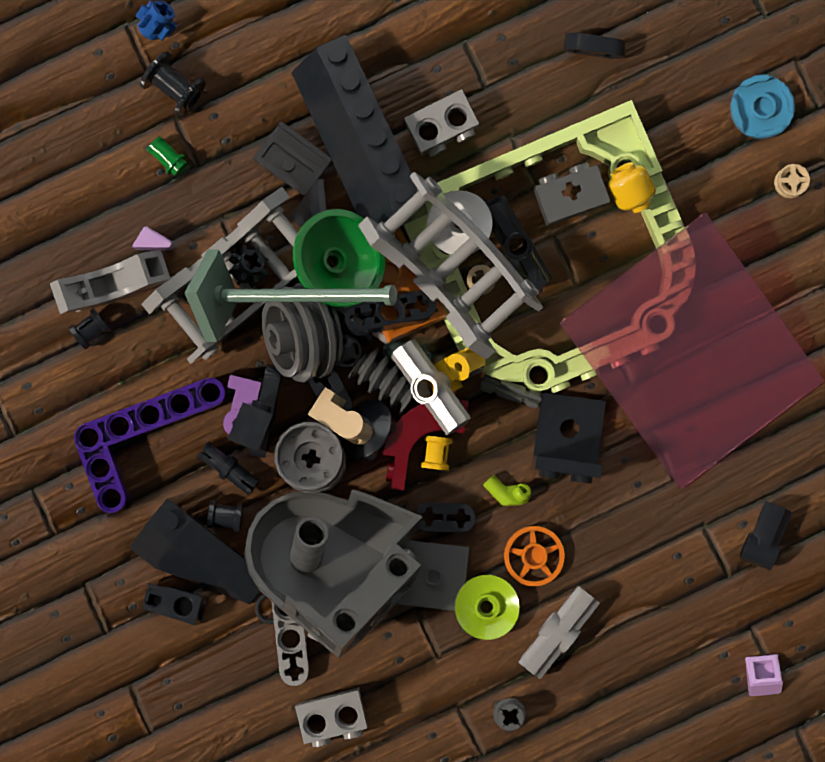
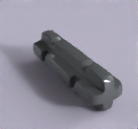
(511, 391)

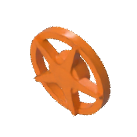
(534, 555)

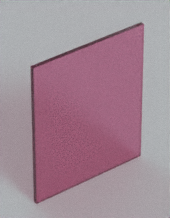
(692, 351)

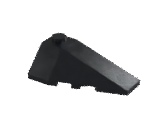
(191, 551)

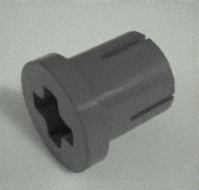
(509, 704)

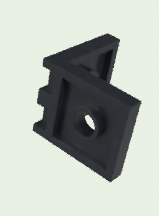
(564, 455)

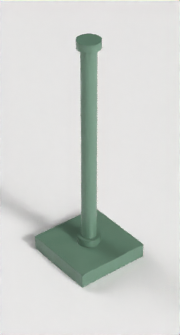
(215, 297)

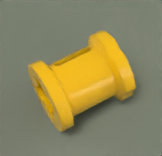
(436, 452)

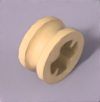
(484, 269)

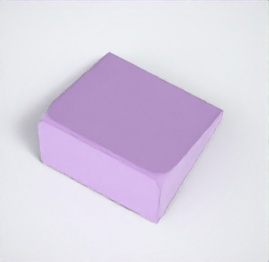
(151, 240)
(763, 675)

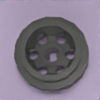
(302, 337)

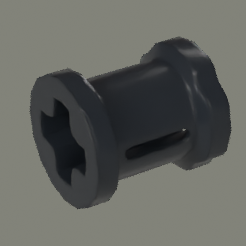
(89, 328)
(225, 516)

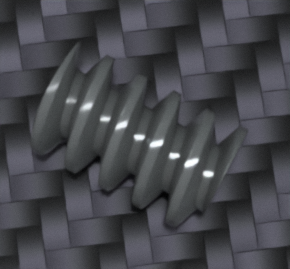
(384, 379)

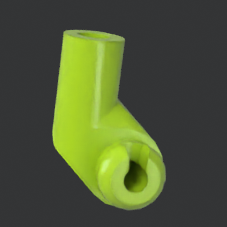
(508, 495)

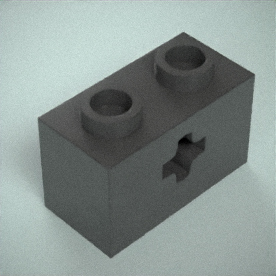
(590, 197)

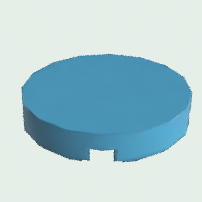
(762, 107)

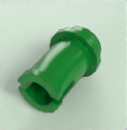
(168, 156)

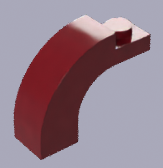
(408, 430)

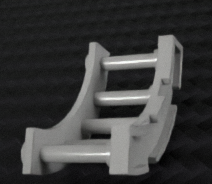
(248, 230)
(432, 281)

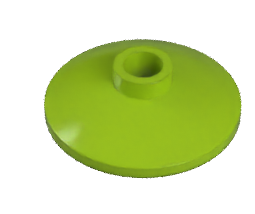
(504, 607)

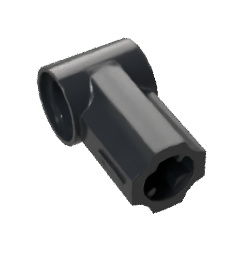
(762, 544)

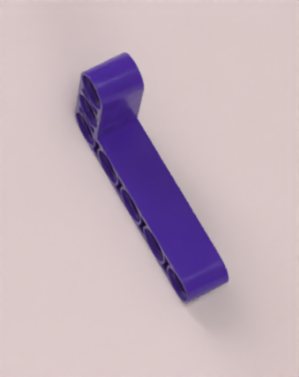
(137, 427)

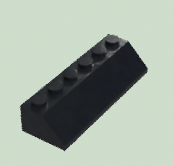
(355, 132)

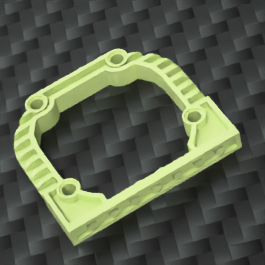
(613, 139)

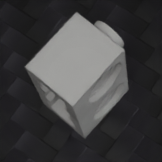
(437, 116)
(329, 708)

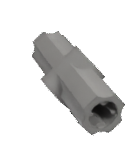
(443, 402)
(559, 632)

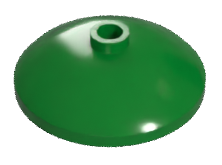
(337, 237)

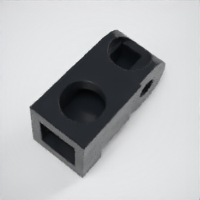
(175, 603)

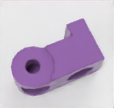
(245, 392)

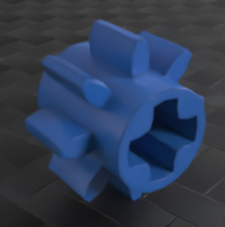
(156, 20)

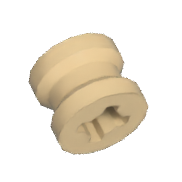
(797, 178)

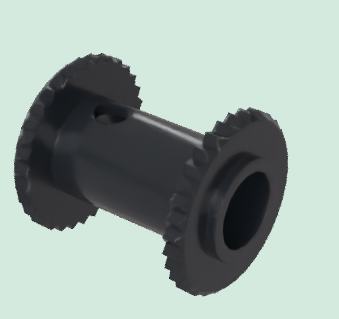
(172, 83)

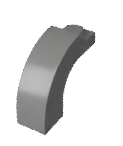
(110, 283)

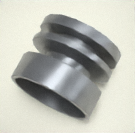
(301, 442)

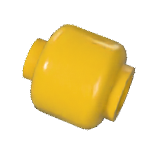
(631, 187)

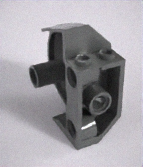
(333, 562)

